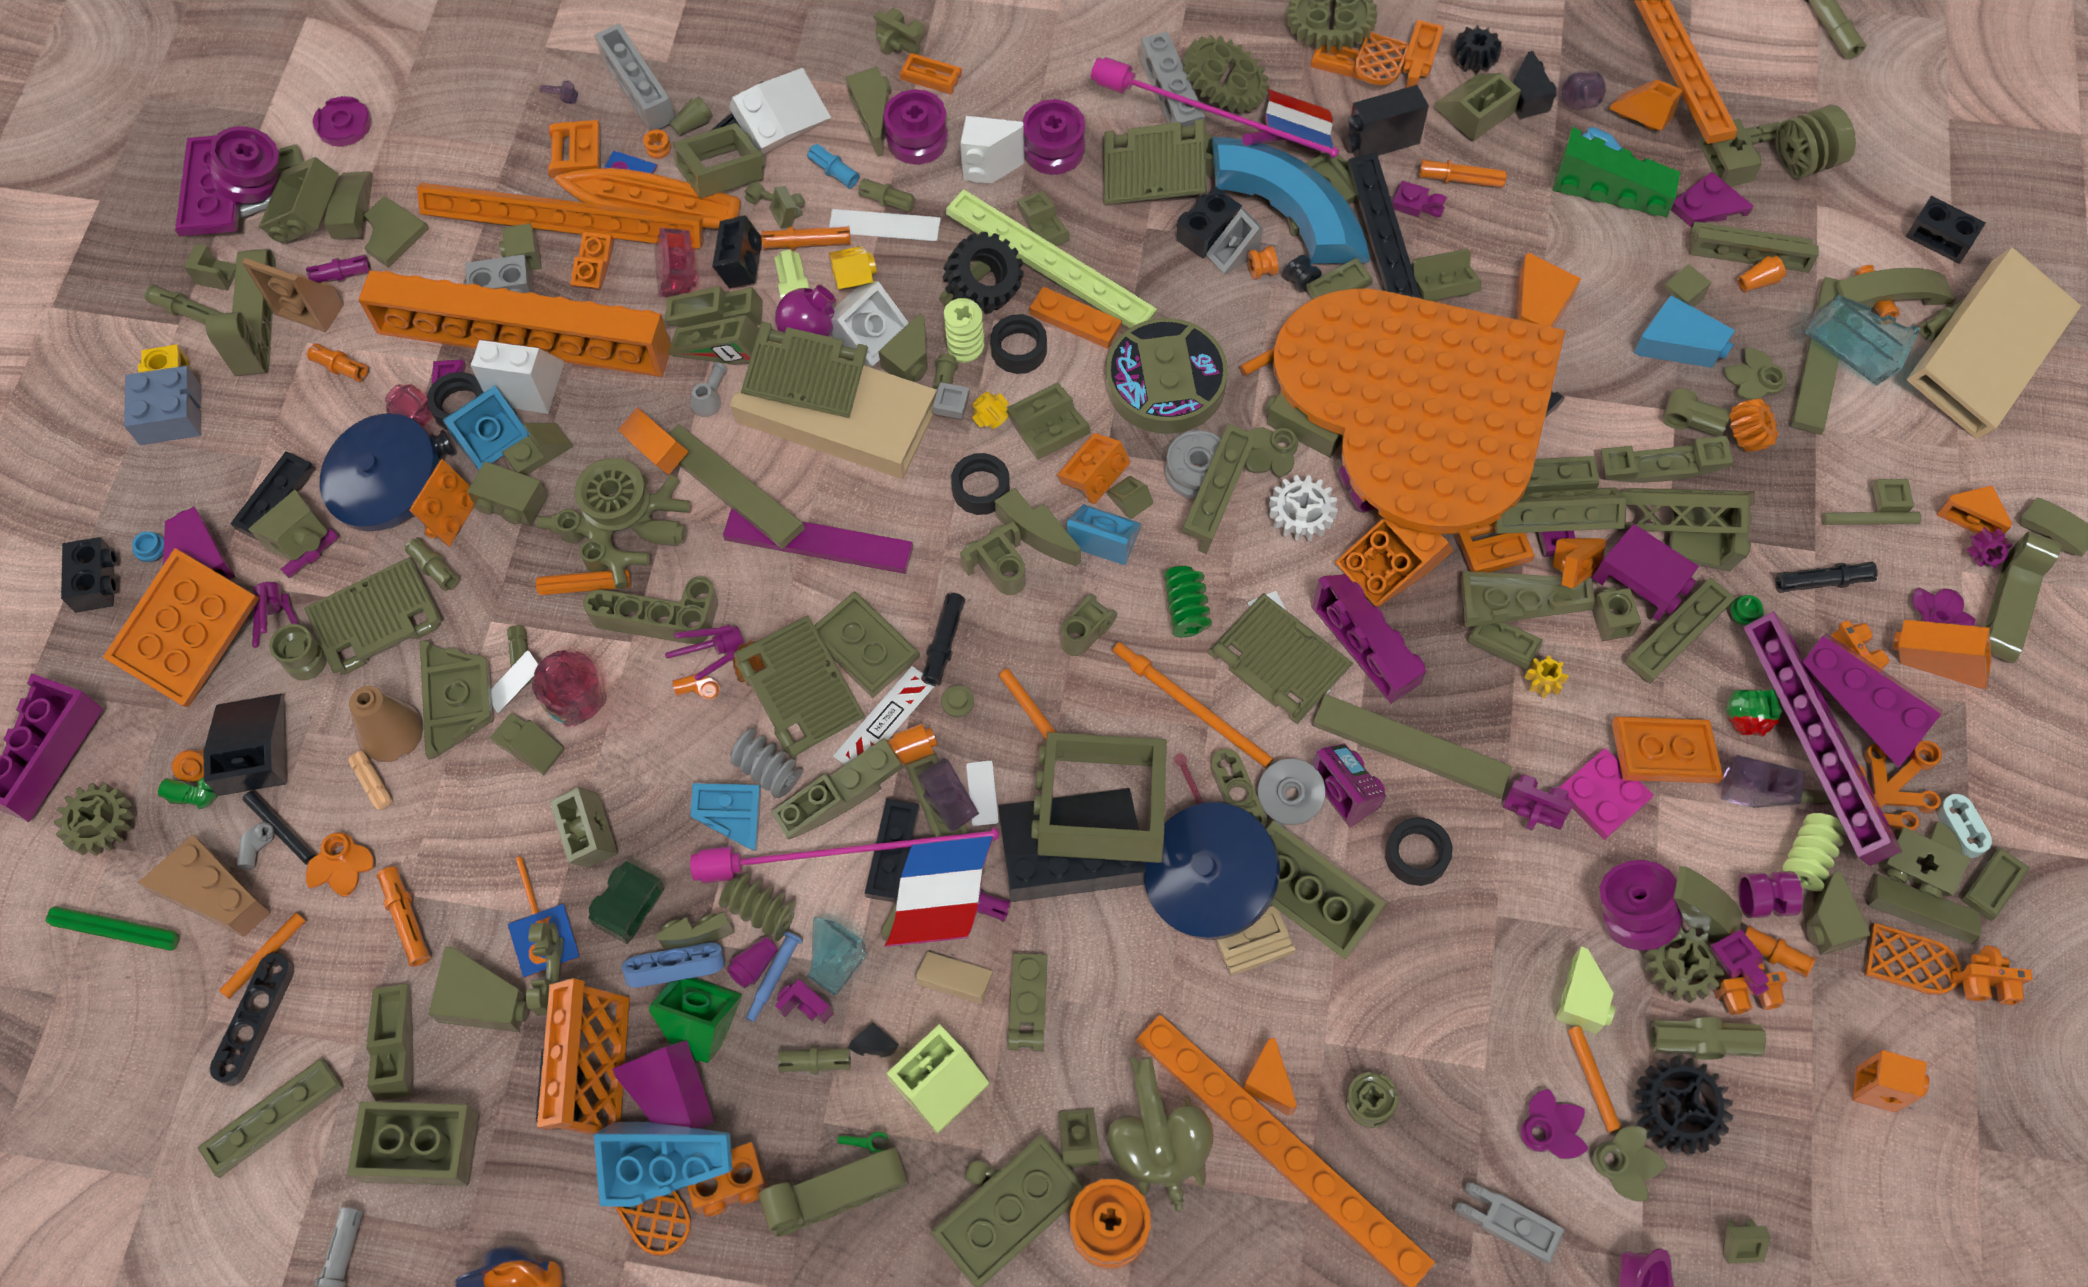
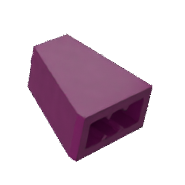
(193, 536)
(667, 1087)

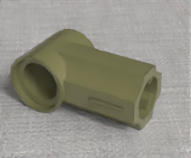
(1687, 411)

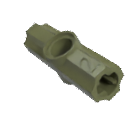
(1707, 1038)

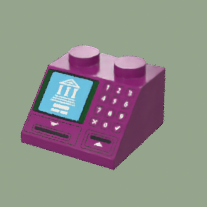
(1348, 783)

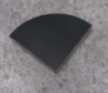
(873, 1042)

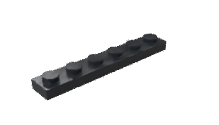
(1382, 225)

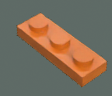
(1075, 317)

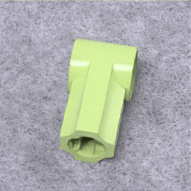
(790, 272)

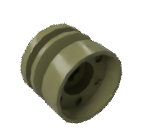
(1815, 141)

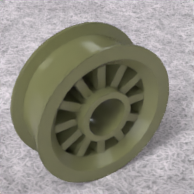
(611, 477)

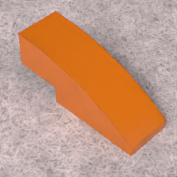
(653, 440)

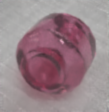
(408, 401)

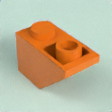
(1649, 104)

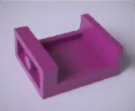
(1649, 569)

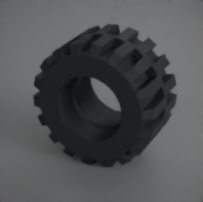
(995, 255)

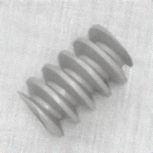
(763, 765)

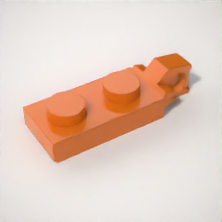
(1422, 51)

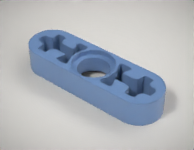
(685, 962)

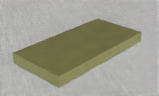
(1008, 1212)

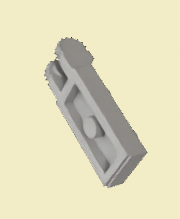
(1513, 1223)

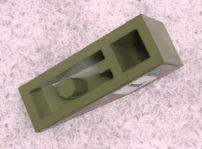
(716, 341)

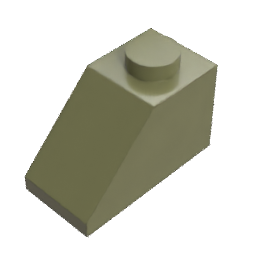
(907, 352)
(1835, 918)

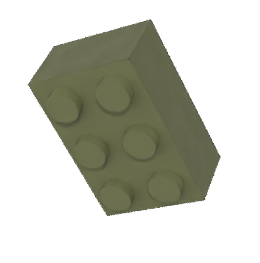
(413, 1143)

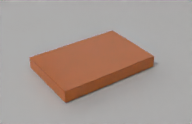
(1667, 750)

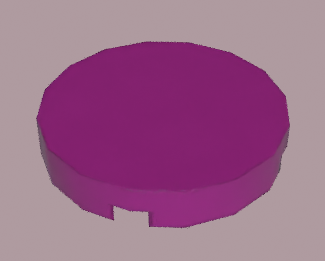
(342, 121)

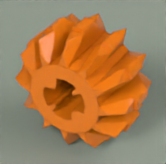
(1753, 425)

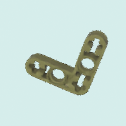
(1252, 803)

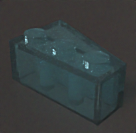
(1862, 339)

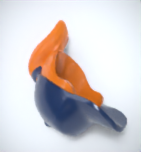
(512, 1268)

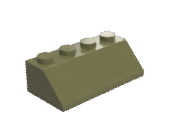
(1322, 894)

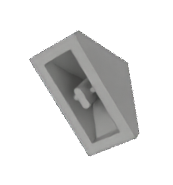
(1235, 241)

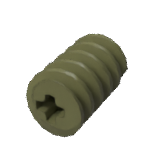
(758, 905)

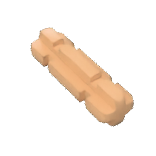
(370, 780)

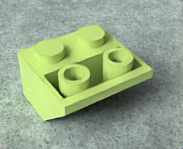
(937, 1079)

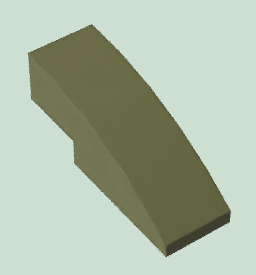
(348, 205)
(713, 305)
(1038, 528)
(1706, 905)
(390, 1043)

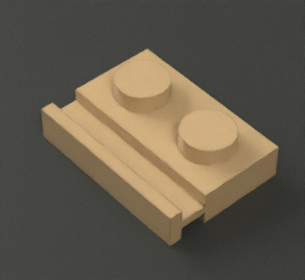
(1257, 945)

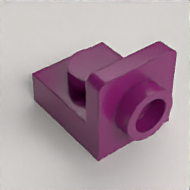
(810, 1003)

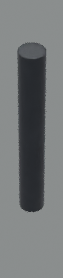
(279, 826)

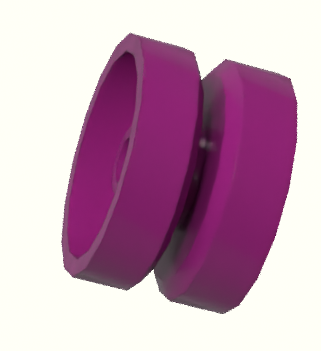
(916, 126)
(1054, 136)
(244, 164)
(1640, 905)

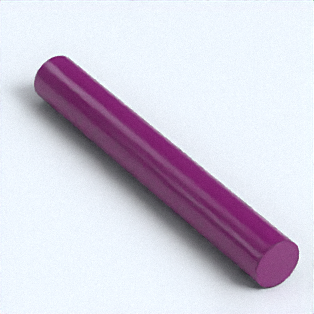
(1260, 138)

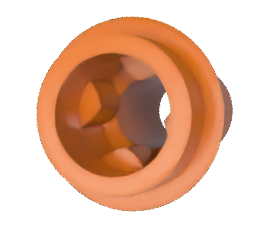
(1764, 273)

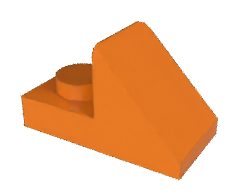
(1578, 559)

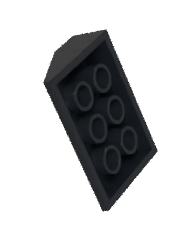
(1044, 876)

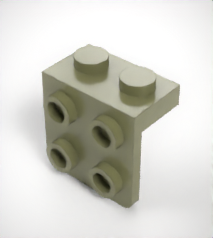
(1711, 549)

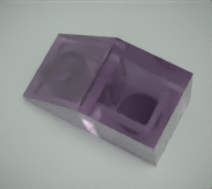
(1761, 783)

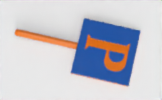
(519, 931)

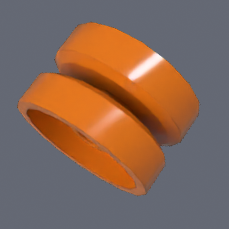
(1109, 1201)

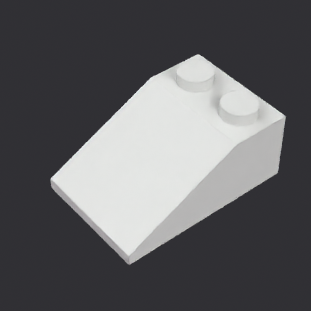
(779, 110)

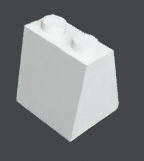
(521, 373)

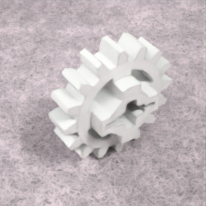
(1317, 510)

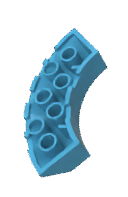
(1296, 191)

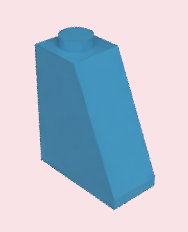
(1685, 336)

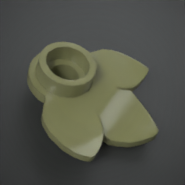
(1754, 375)
(1267, 453)
(1632, 1164)

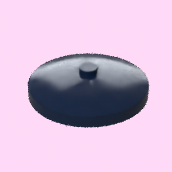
(377, 471)
(1214, 871)

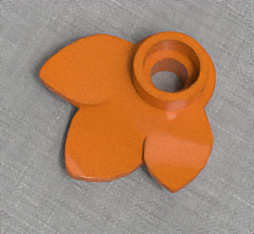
(341, 869)

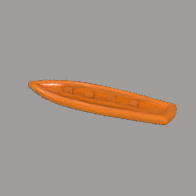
(647, 192)

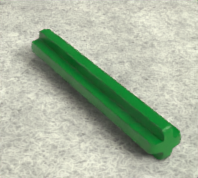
(112, 928)

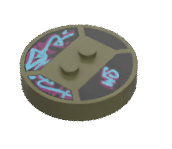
(1166, 375)

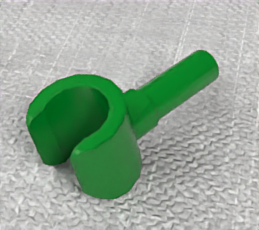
(863, 1142)

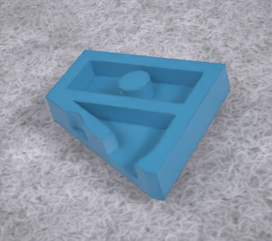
(729, 810)

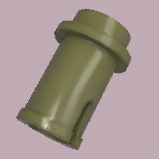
(946, 366)

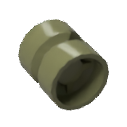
(298, 652)

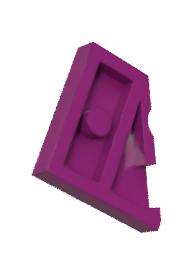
(1710, 201)

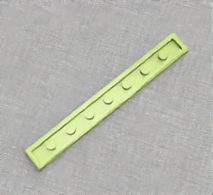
(1052, 261)

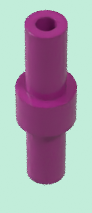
(293, 566)

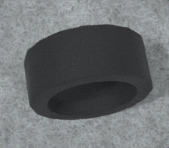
(1013, 325)
(445, 387)
(979, 463)
(1432, 831)

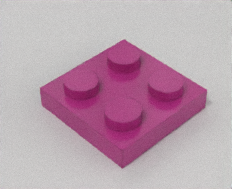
(1603, 796)

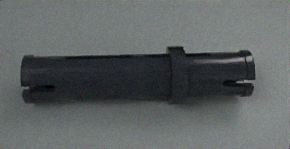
(1838, 575)
(940, 650)

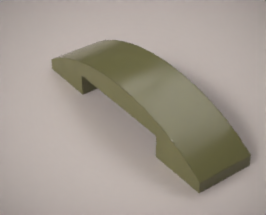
(1897, 285)
(1666, 463)

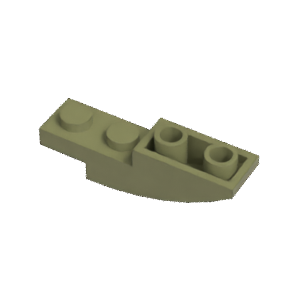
(838, 793)

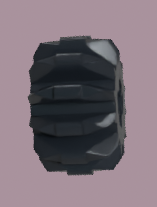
(1477, 49)

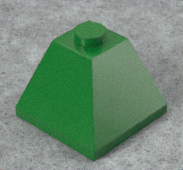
(695, 1013)

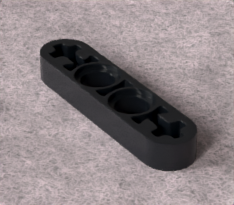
(258, 1020)

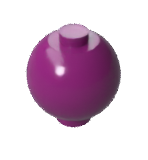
(806, 310)

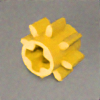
(990, 410)
(1546, 676)

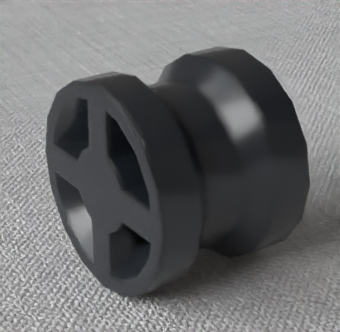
(1302, 272)

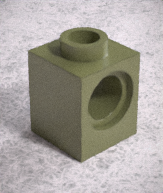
(1612, 625)

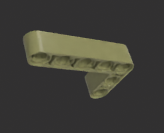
(244, 334)

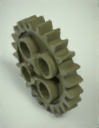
(1351, 21)
(1207, 62)

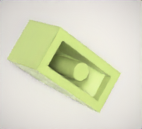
(1586, 995)

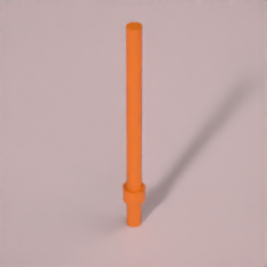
(1143, 667)

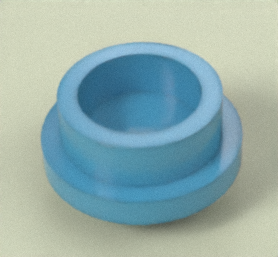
(148, 546)

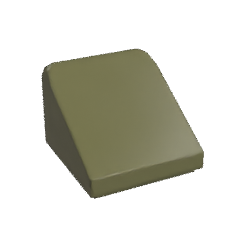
(1130, 496)

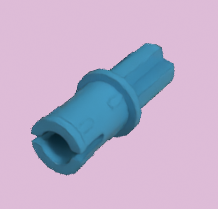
(833, 165)

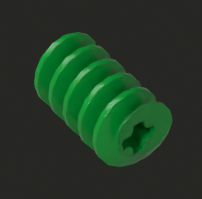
(1187, 601)

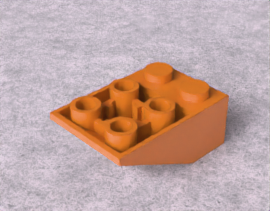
(1392, 559)

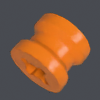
(1262, 262)

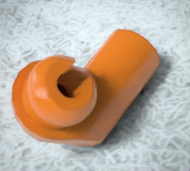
(705, 687)

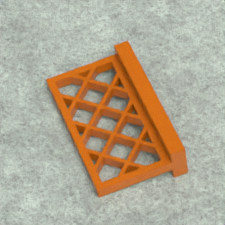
(564, 1055)

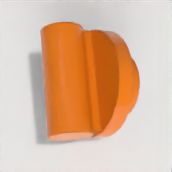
(188, 765)

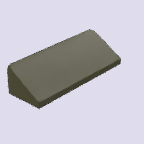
(1925, 910)

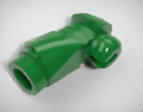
(182, 793)

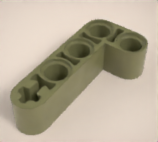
(2018, 593)
(609, 611)
(833, 1193)

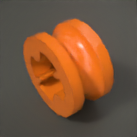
(657, 136)

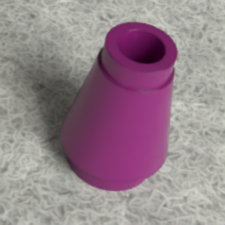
(752, 962)

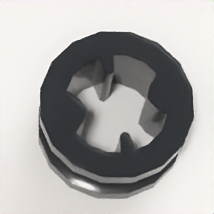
(443, 444)

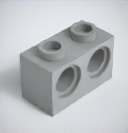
(504, 272)

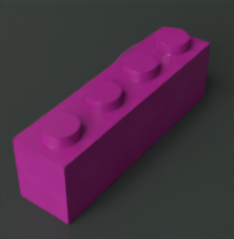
(1367, 636)

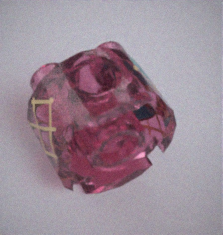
(569, 687)

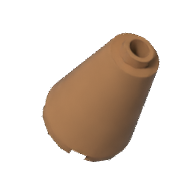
(384, 724)

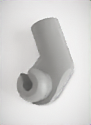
(252, 842)

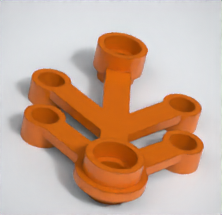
(1887, 792)

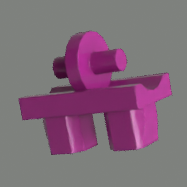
(1537, 805)

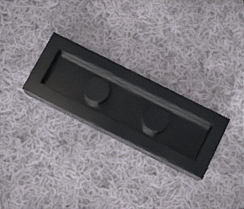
(285, 477)
(887, 865)

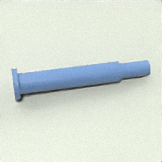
(773, 974)

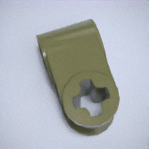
(1090, 622)

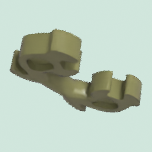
(551, 946)

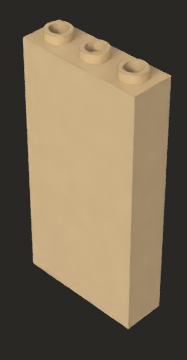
(1994, 343)
(880, 434)

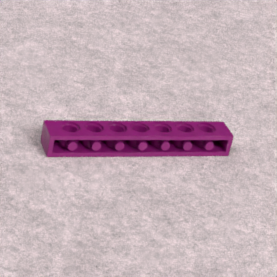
(1823, 740)

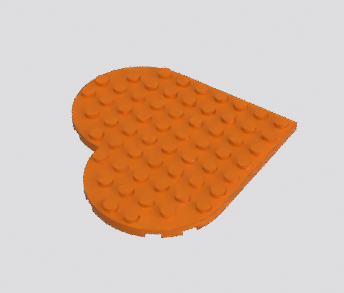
(1429, 398)

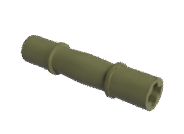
(1839, 27)

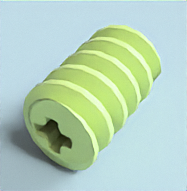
(964, 329)
(1815, 849)

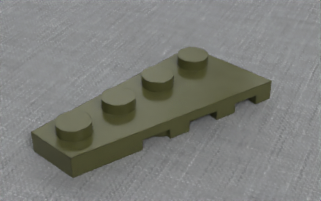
(1513, 597)

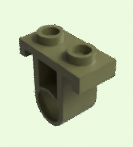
(997, 556)

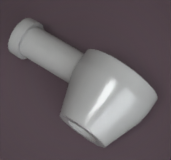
(711, 402)

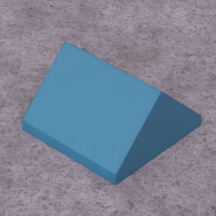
(485, 427)
(1103, 533)

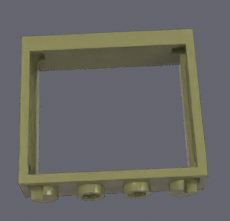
(1101, 842)

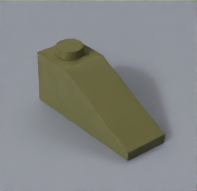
(869, 97)

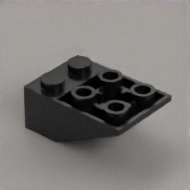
(246, 746)

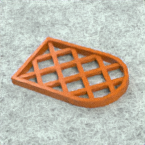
(1374, 78)
(1872, 950)
(634, 1232)

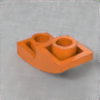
(593, 260)

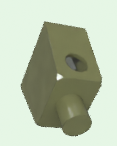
(289, 528)

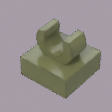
(785, 206)
(1746, 1243)

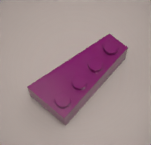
(1877, 701)
(42, 742)

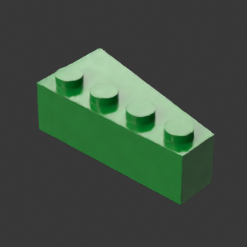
(1614, 176)

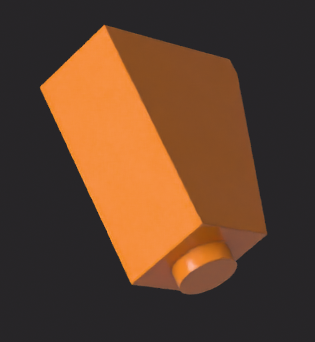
(1544, 291)
(1946, 650)

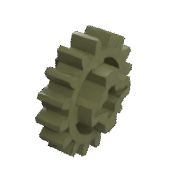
(93, 819)
(1671, 972)

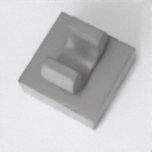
(951, 400)

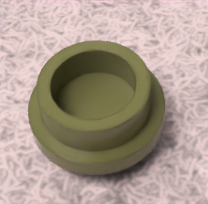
(957, 701)

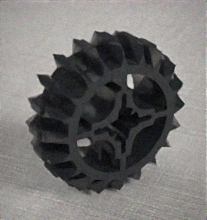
(1711, 1118)

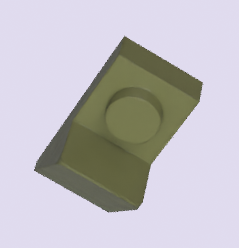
(541, 445)
(527, 743)
(1079, 1138)

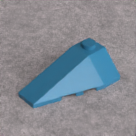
(655, 1159)

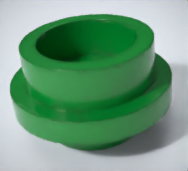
(1746, 609)

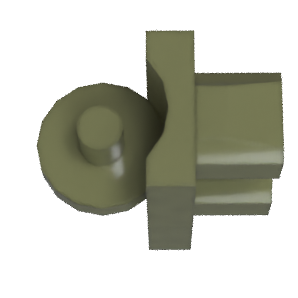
(896, 35)

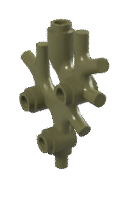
(599, 552)

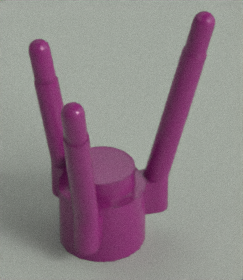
(268, 604)
(725, 641)

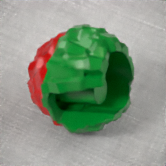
(1754, 711)

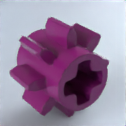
(1998, 547)

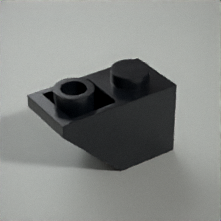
(1536, 89)

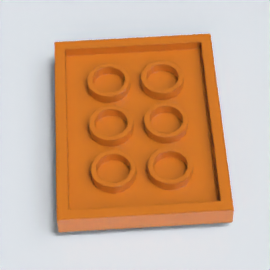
(181, 627)

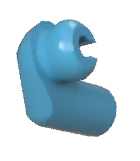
(1610, 140)

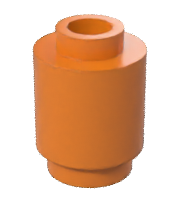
(913, 743)

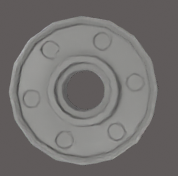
(1185, 451)

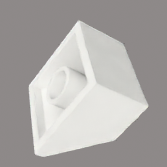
(991, 148)
(867, 319)

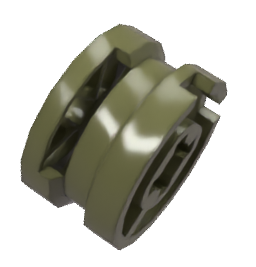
(1371, 1100)

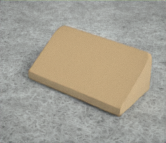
(954, 977)

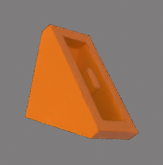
(1976, 510)
(1270, 1080)

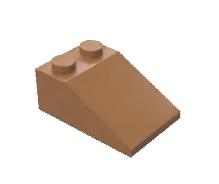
(296, 295)

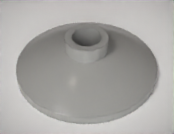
(1287, 775)

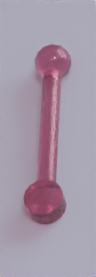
(1181, 761)

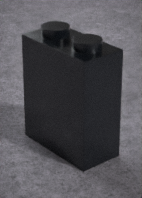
(1387, 122)

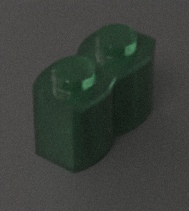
(625, 902)

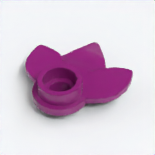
(1941, 608)
(1558, 1125)

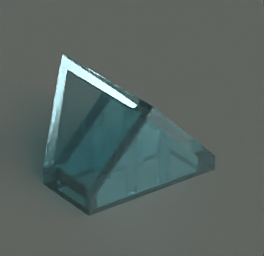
(834, 954)

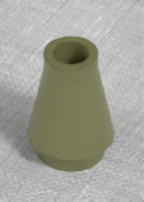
(691, 116)

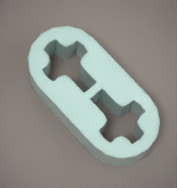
(1965, 825)

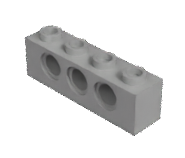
(1166, 72)
(635, 77)

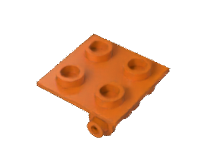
(443, 504)

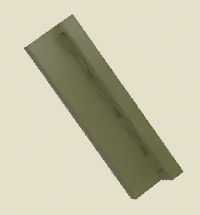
(1752, 246)
(1218, 485)
(1690, 498)
(1565, 511)

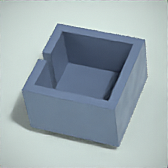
(159, 409)

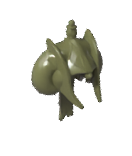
(1158, 1146)

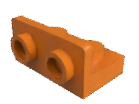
(1095, 466)

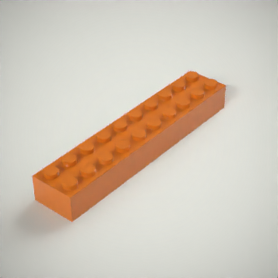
(563, 327)

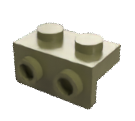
(1445, 275)

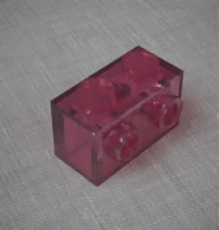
(674, 262)

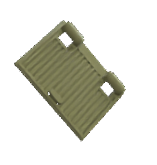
(1155, 162)
(806, 369)
(372, 615)
(1280, 658)
(799, 685)

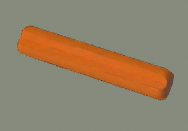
(577, 582)

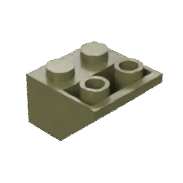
(1480, 103)

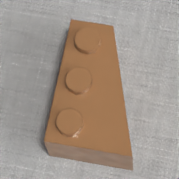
(205, 886)

